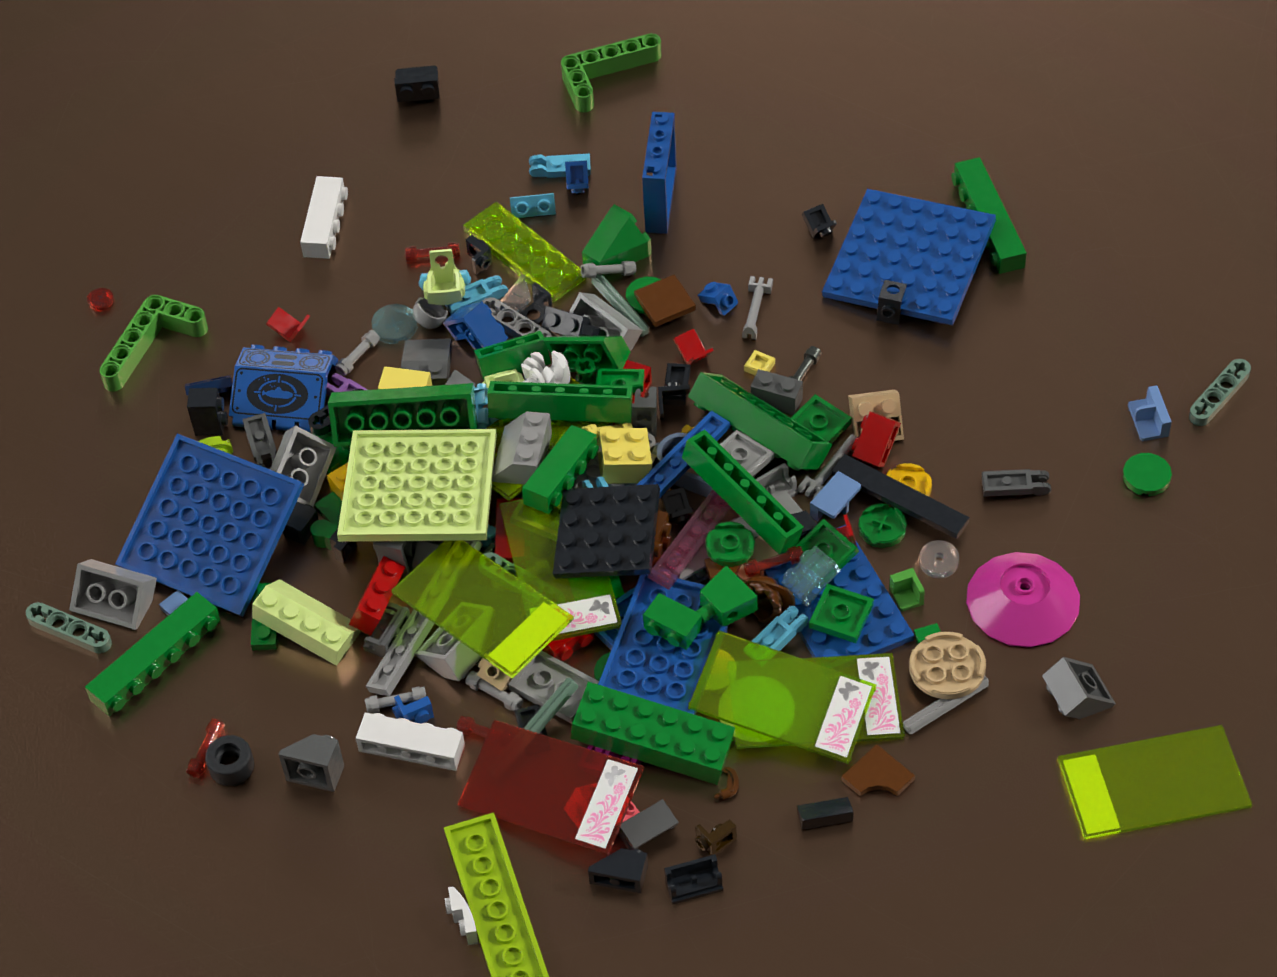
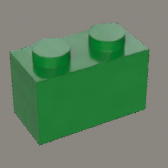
(672, 621)

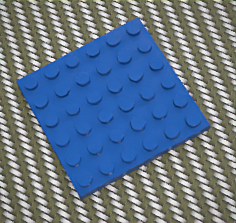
(914, 244)
(210, 524)

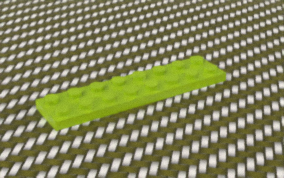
(494, 898)

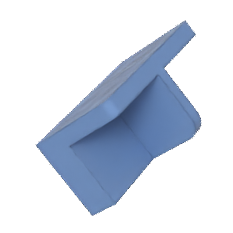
(1150, 415)
(834, 497)

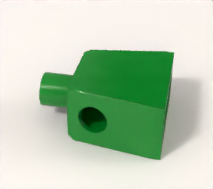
(726, 598)

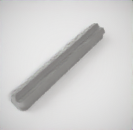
(937, 709)

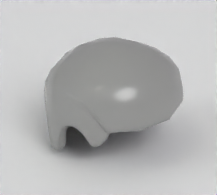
(429, 315)

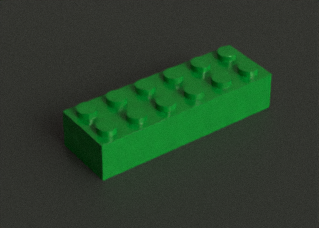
(402, 409)
(760, 421)
(652, 733)

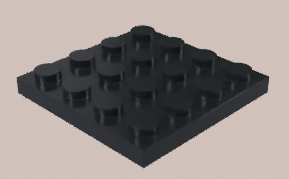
(606, 531)

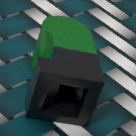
(325, 536)

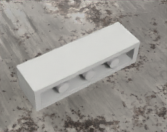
(323, 217)
(410, 741)

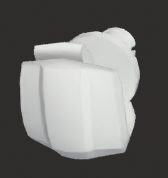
(557, 373)

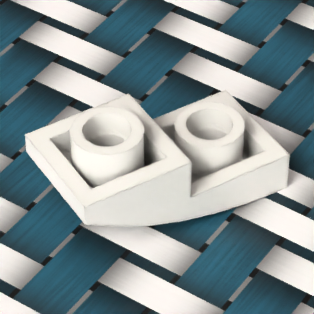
(461, 914)

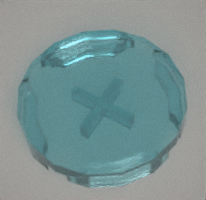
(394, 323)

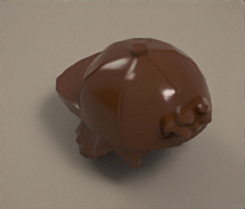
(771, 598)

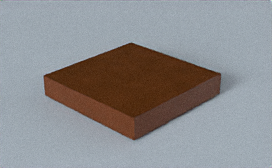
(664, 300)

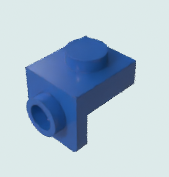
(576, 176)
(720, 295)
(417, 711)

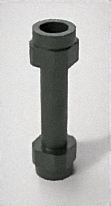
(811, 357)

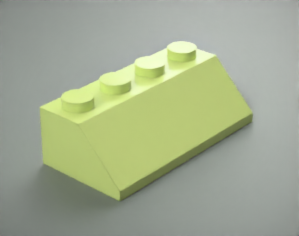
(304, 621)

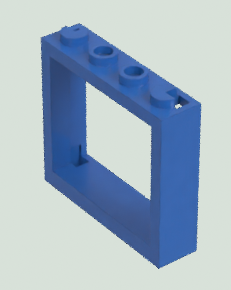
(660, 161)

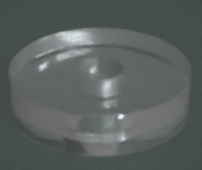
(936, 568)

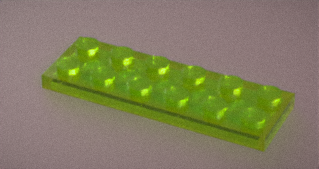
(524, 250)

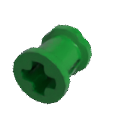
(585, 370)

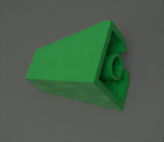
(617, 240)

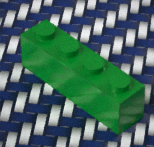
(560, 469)

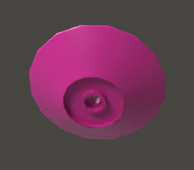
(1020, 615)

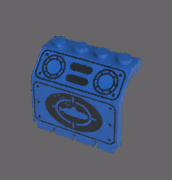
(280, 384)

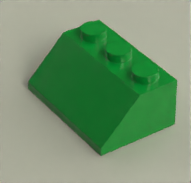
(605, 351)

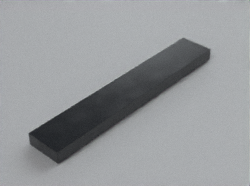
(903, 497)

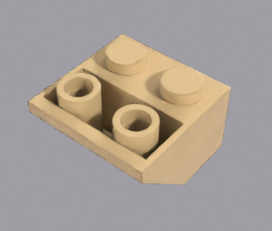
(881, 402)

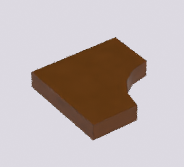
(877, 772)

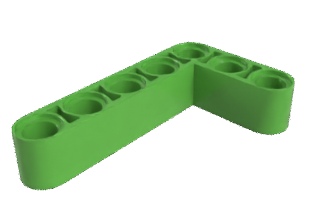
(604, 60)
(141, 332)

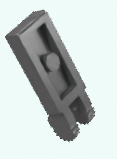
(260, 438)
(1015, 482)

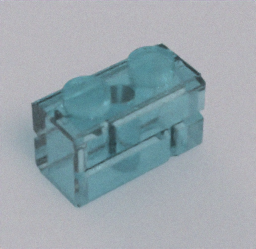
(810, 575)

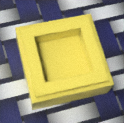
(759, 361)

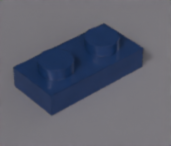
(221, 383)

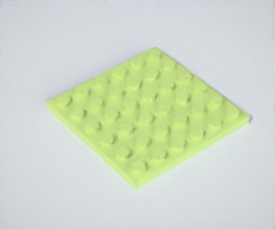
(418, 485)

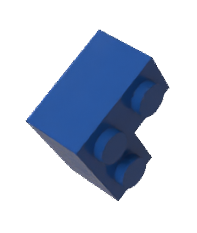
(476, 325)

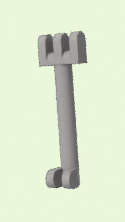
(758, 289)
(817, 484)

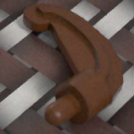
(732, 784)

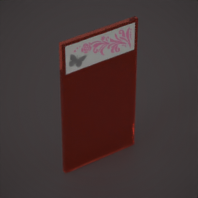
(551, 786)

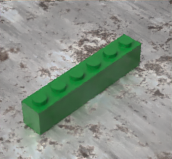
(980, 195)
(561, 401)
(742, 492)
(153, 654)

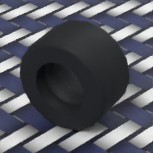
(223, 748)

